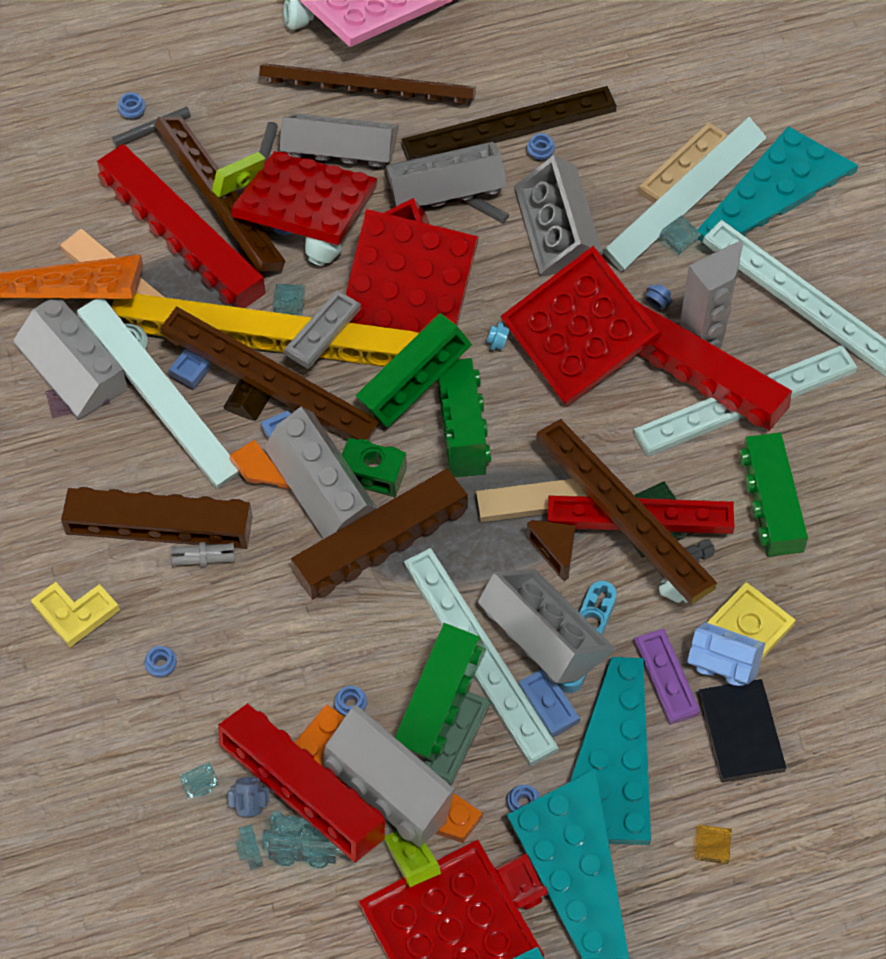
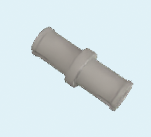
(202, 554)

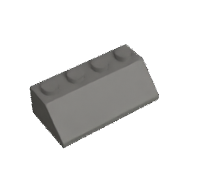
(338, 138)
(448, 175)
(556, 215)
(710, 294)
(70, 357)
(317, 473)
(544, 624)
(388, 776)

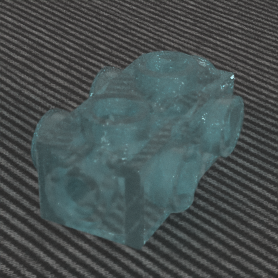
(297, 840)

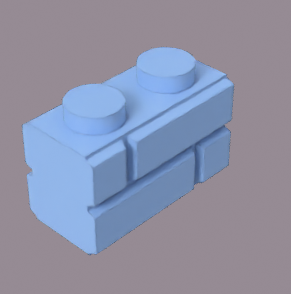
(726, 654)

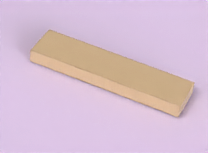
(681, 162)
(522, 499)

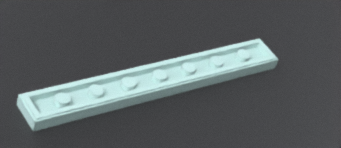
(684, 194)
(803, 297)
(159, 392)
(711, 414)
(492, 674)

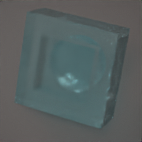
(679, 234)
(289, 299)
(199, 780)
(248, 847)

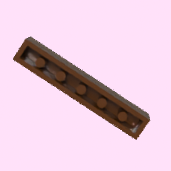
(156, 517)
(380, 534)

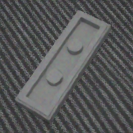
(322, 329)

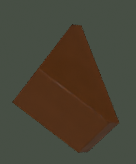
(554, 544)

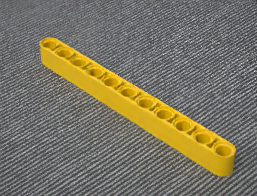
(266, 329)

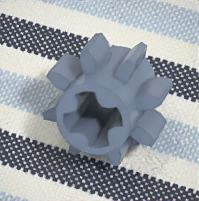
(248, 796)

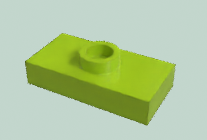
(237, 174)
(414, 862)

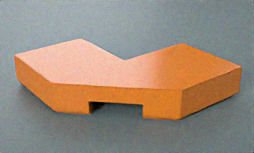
(256, 466)

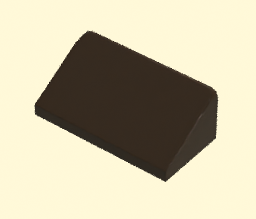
(246, 401)

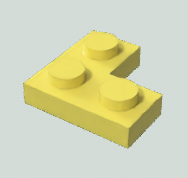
(74, 619)

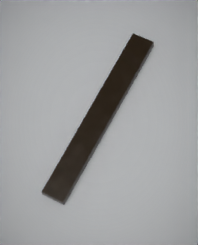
(512, 123)

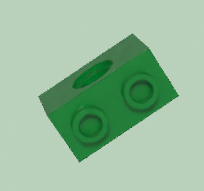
(382, 478)

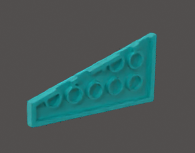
(778, 182)
(618, 752)
(572, 857)

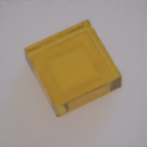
(713, 844)

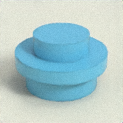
(497, 336)

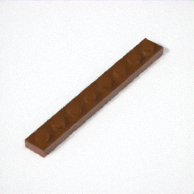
(356, 81)
(203, 171)
(268, 375)
(626, 512)

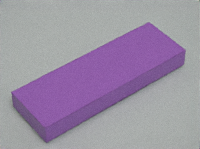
(667, 676)

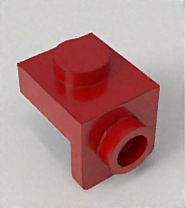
(522, 882)

